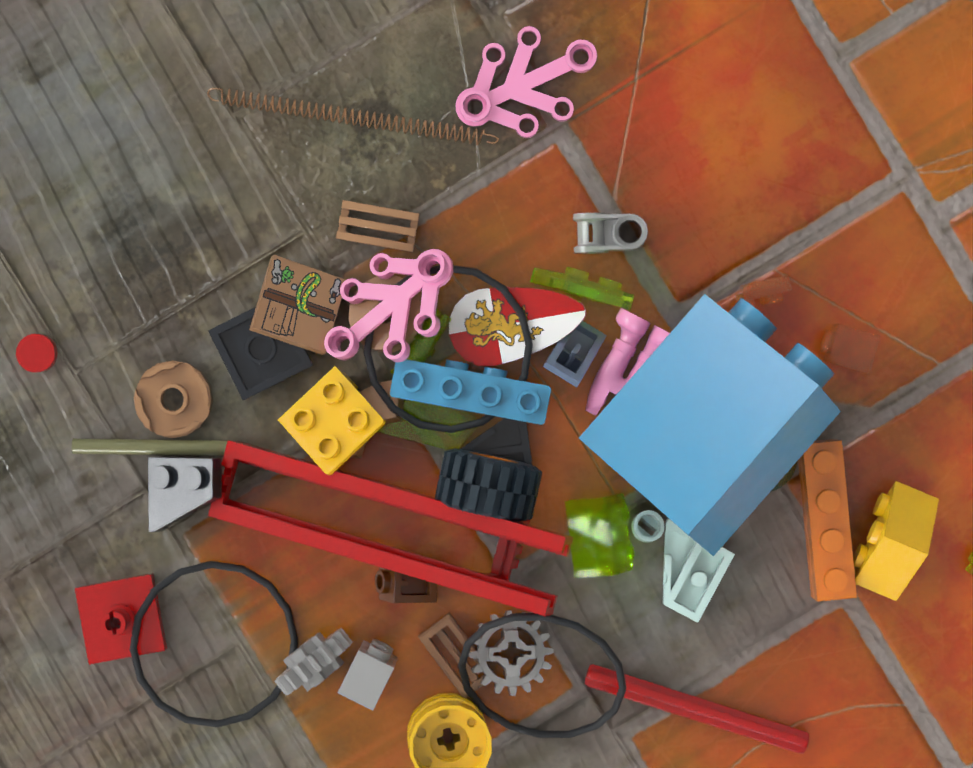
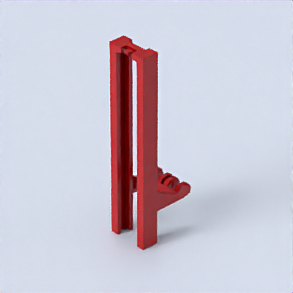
(491, 585)

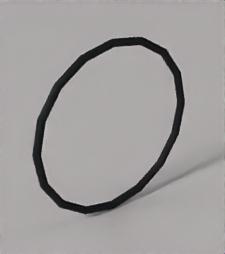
(466, 425)
(144, 607)
(560, 621)

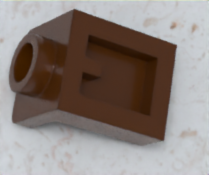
(403, 588)

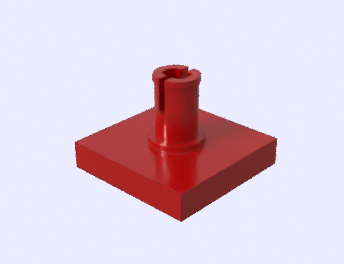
(109, 614)

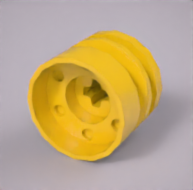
(471, 740)

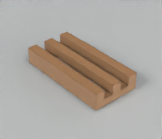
(345, 220)
(437, 628)

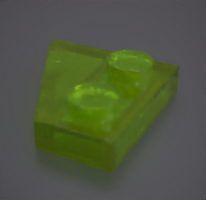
(432, 414)

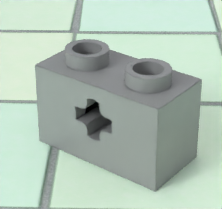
(368, 673)

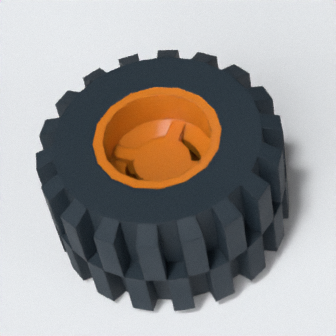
(488, 485)

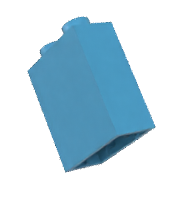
(714, 419)

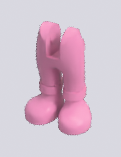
(612, 369)

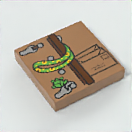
(297, 304)

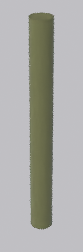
(149, 447)

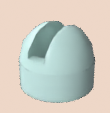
(651, 520)

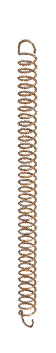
(352, 115)

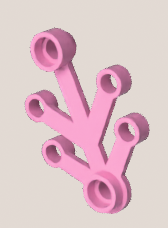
(520, 86)
(395, 302)

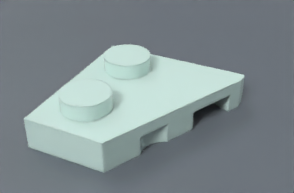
(690, 572)

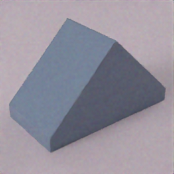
(575, 353)

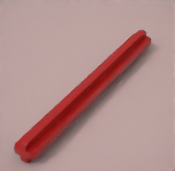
(699, 710)

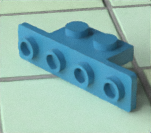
(471, 391)

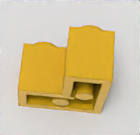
(896, 540)

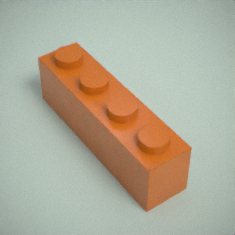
(827, 521)

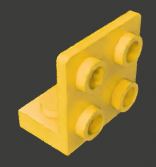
(332, 421)

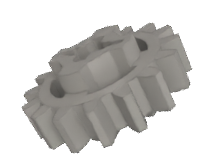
(313, 661)
(511, 671)

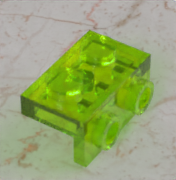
(600, 536)

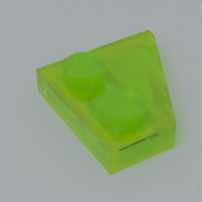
(576, 283)

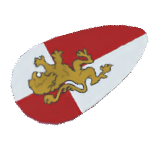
(489, 330)

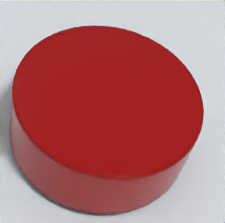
(36, 353)

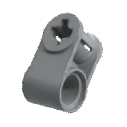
(606, 232)

